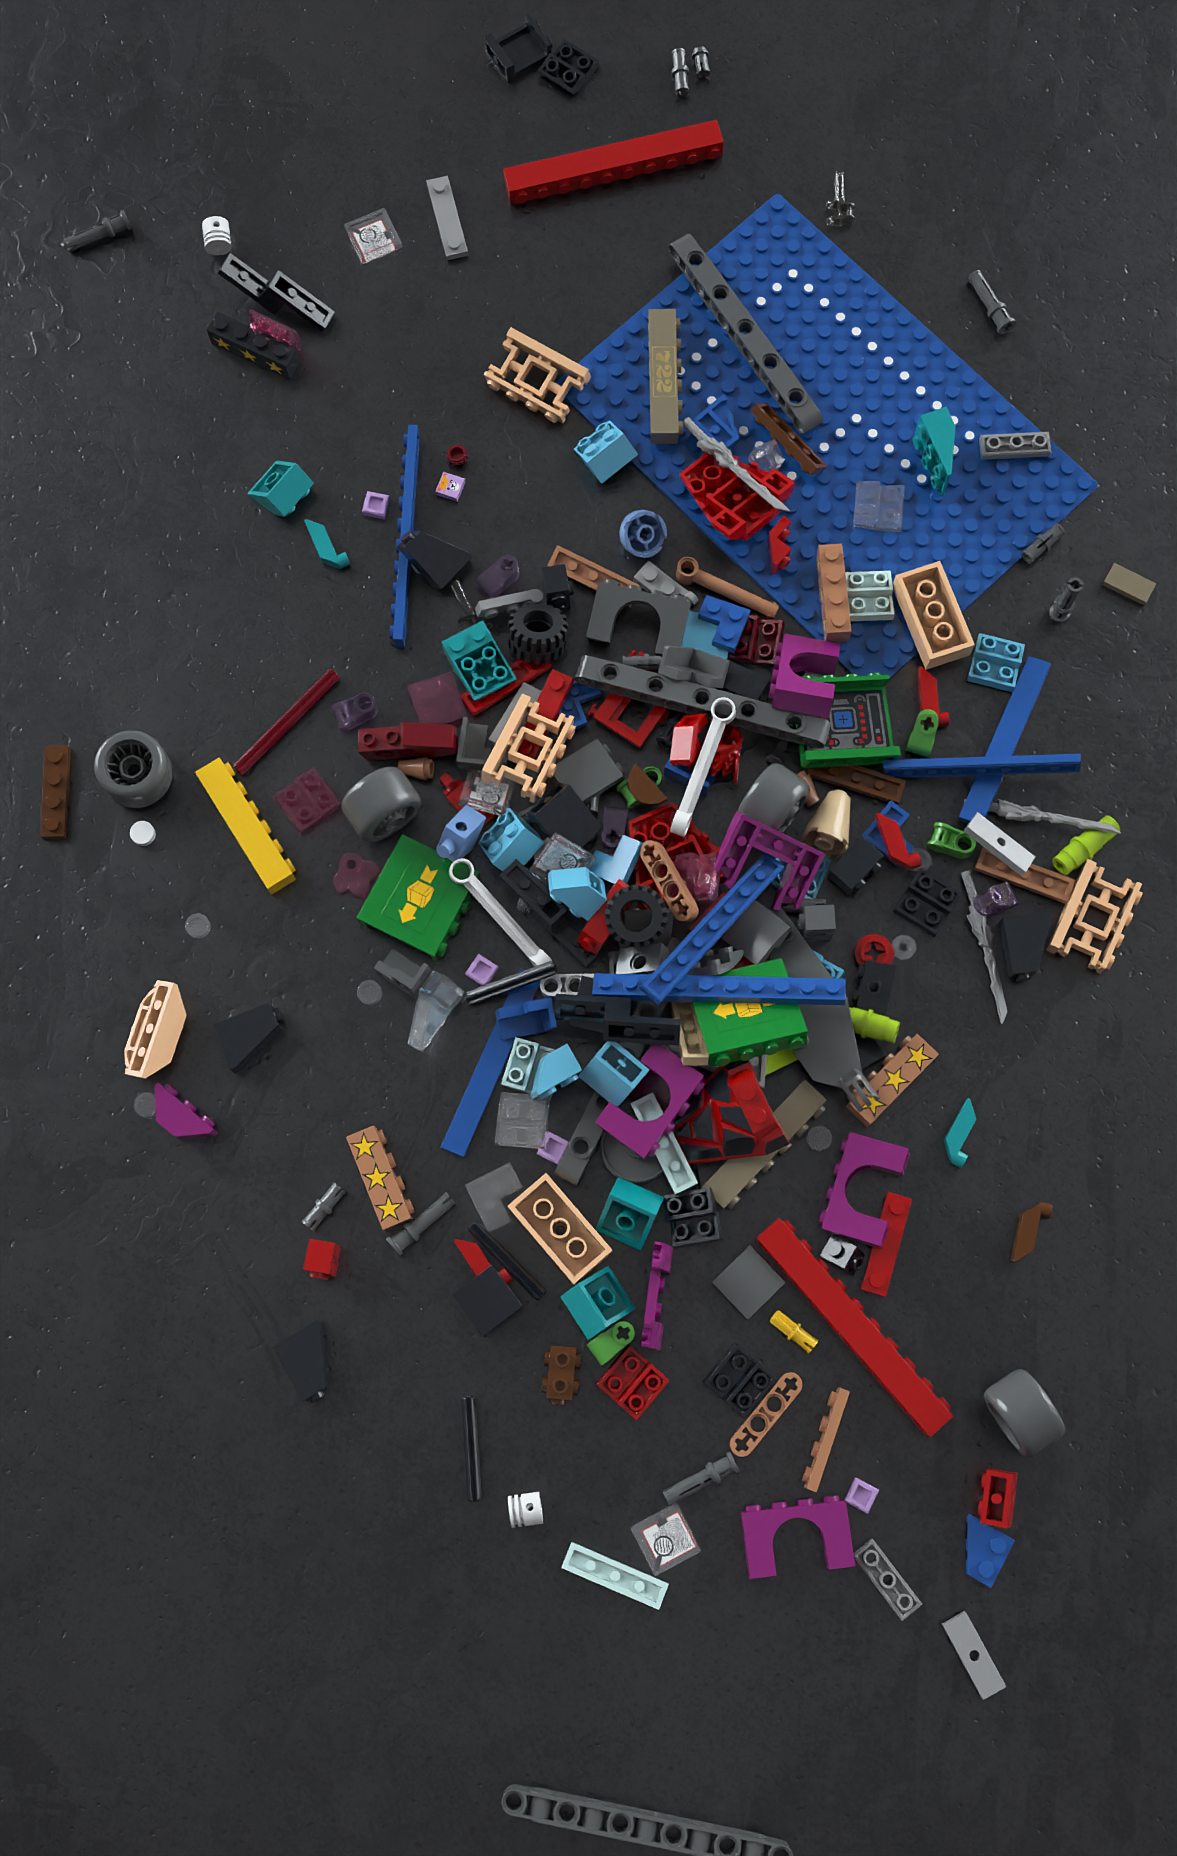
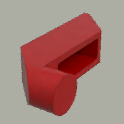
(929, 696)
(895, 844)
(477, 1259)

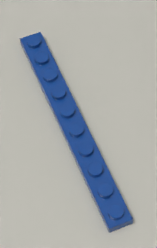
(406, 523)
(729, 989)

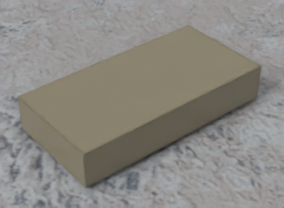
(1129, 584)

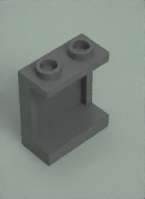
(589, 771)

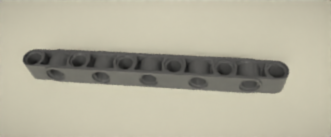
(754, 345)
(682, 697)
(573, 1164)
(642, 1827)

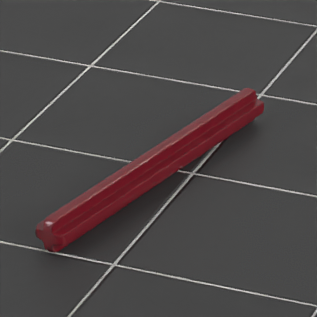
(286, 721)

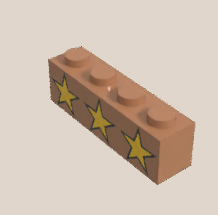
(833, 593)
(894, 1078)
(379, 1178)

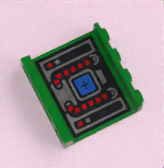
(859, 724)

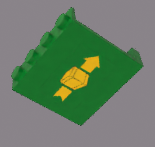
(418, 898)
(750, 1029)

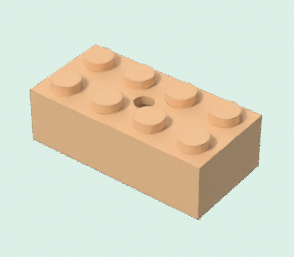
(933, 615)
(542, 1211)

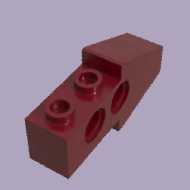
(408, 741)

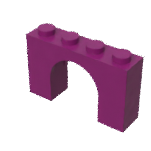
(800, 694)
(644, 1135)
(860, 1155)
(829, 1517)

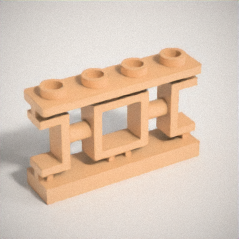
(544, 359)
(511, 741)
(1077, 909)

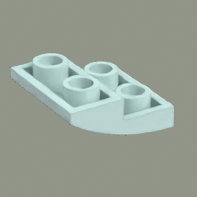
(870, 595)
(523, 1065)

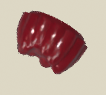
(457, 455)

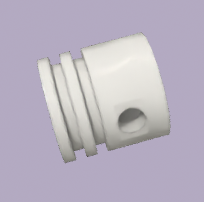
(216, 239)
(519, 1509)

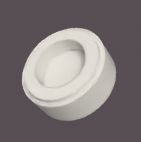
(142, 833)

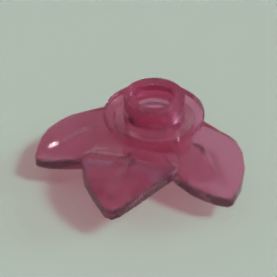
(358, 878)

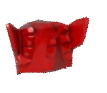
(727, 753)

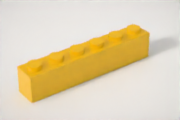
(245, 825)

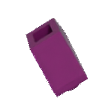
(180, 1117)

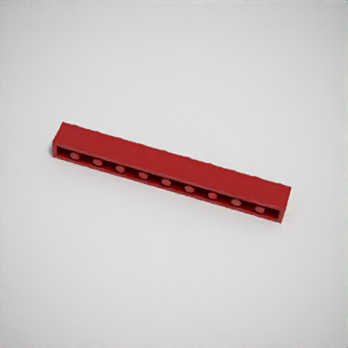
(613, 162)
(854, 1328)

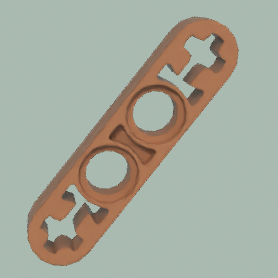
(672, 878)
(767, 1415)

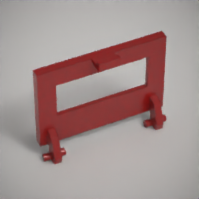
(613, 708)

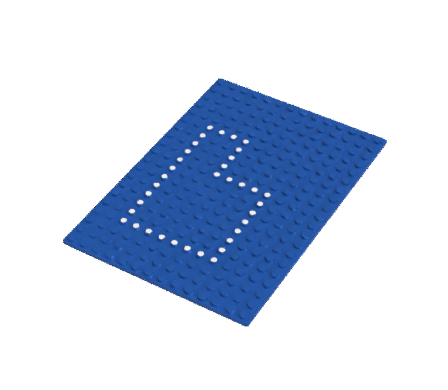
(872, 380)

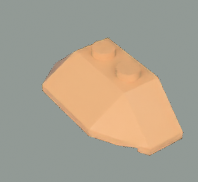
(155, 1030)

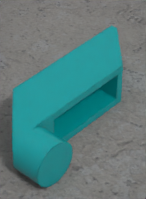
(324, 546)
(958, 1133)

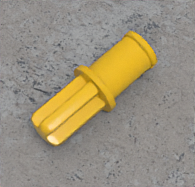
(793, 1331)

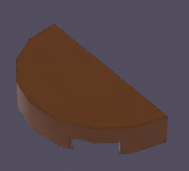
(643, 788)

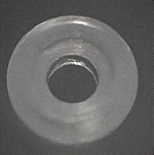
(906, 940)

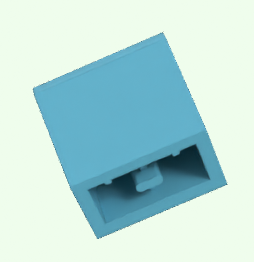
(605, 451)
(510, 840)
(578, 890)
(555, 1069)
(613, 1072)

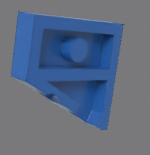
(718, 423)
(985, 1551)

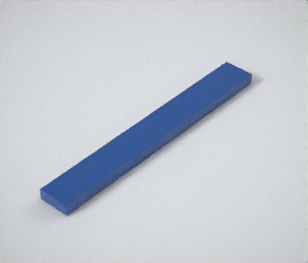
(1007, 735)
(983, 766)
(711, 928)
(484, 1079)

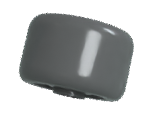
(124, 755)
(775, 797)
(381, 804)
(1024, 1413)

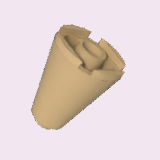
(830, 825)

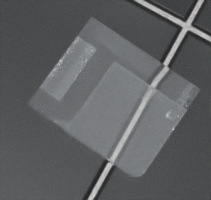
(767, 456)

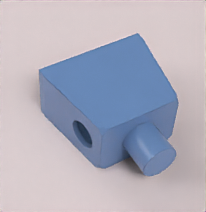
(458, 843)

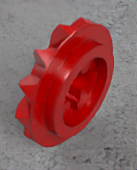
(880, 944)

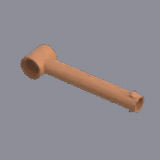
(723, 587)

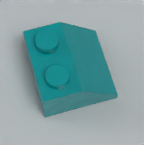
(281, 488)
(629, 1213)
(598, 1302)

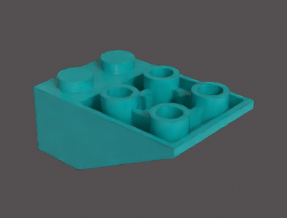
(935, 442)
(478, 661)

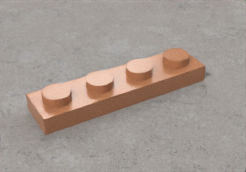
(585, 570)
(1034, 879)
(821, 1449)

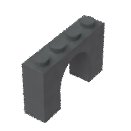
(612, 599)

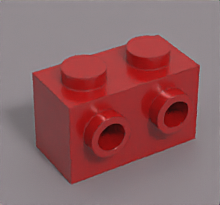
(998, 1497)

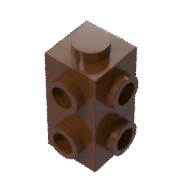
(560, 1381)

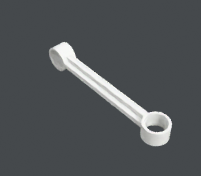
(684, 814)
(500, 915)

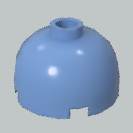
(643, 533)

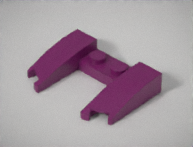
(801, 859)
(661, 1263)

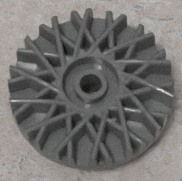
(626, 1163)

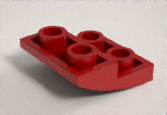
(632, 1382)

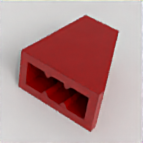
(596, 932)

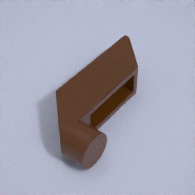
(1027, 1230)

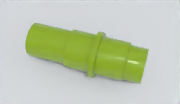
(1083, 847)
(874, 1025)

